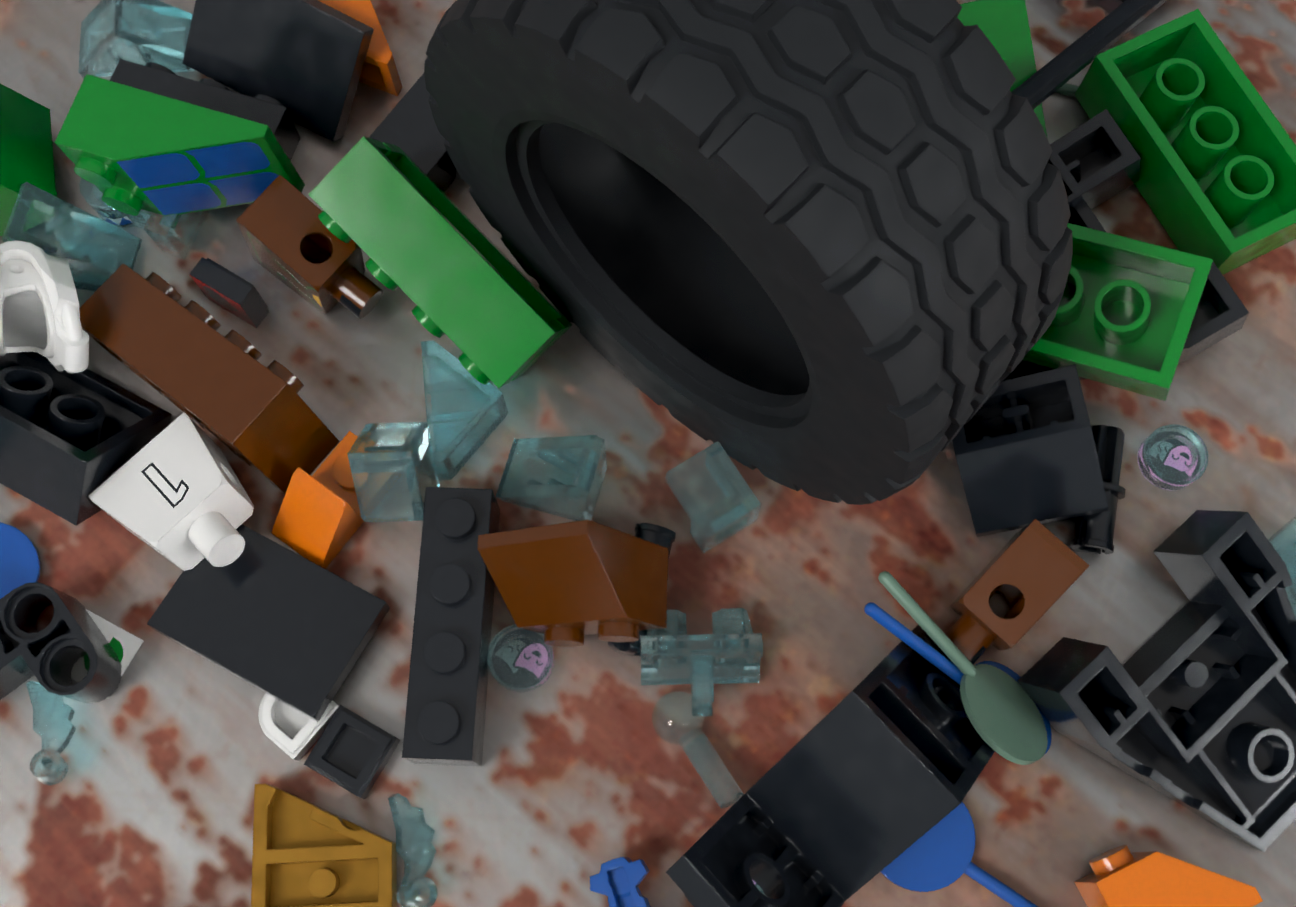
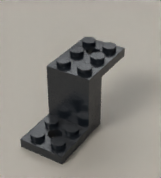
(844, 795)

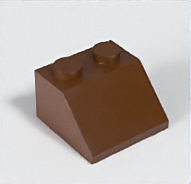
(579, 581)

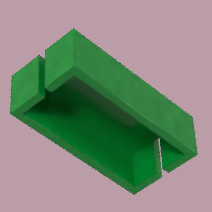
(438, 261)

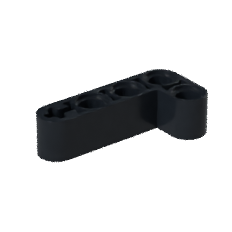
(56, 648)

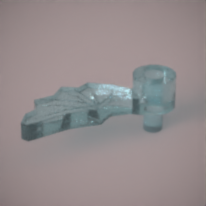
(53, 724)
(417, 851)

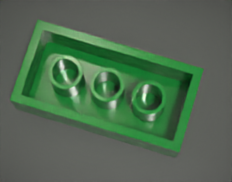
(1206, 140)
(1124, 312)

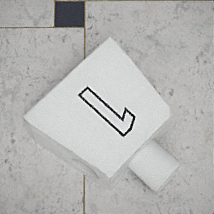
(180, 497)

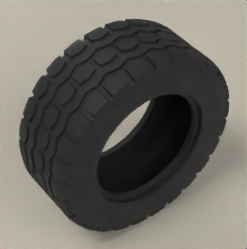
(769, 212)

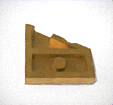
(316, 857)

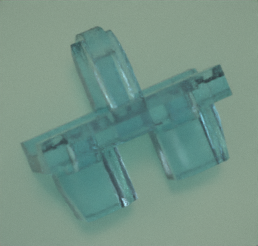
(702, 660)

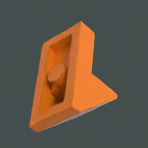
(320, 509)

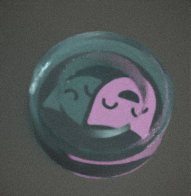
(1172, 457)
(520, 659)

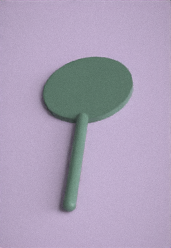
(991, 697)

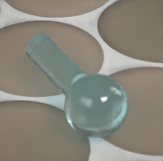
(676, 725)

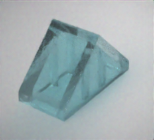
(133, 32)
(65, 231)
(458, 410)
(555, 475)

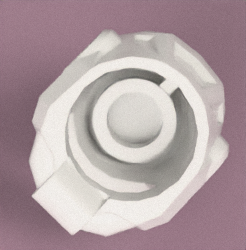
(40, 307)

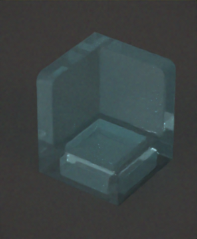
(392, 471)
(713, 496)

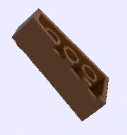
(208, 374)

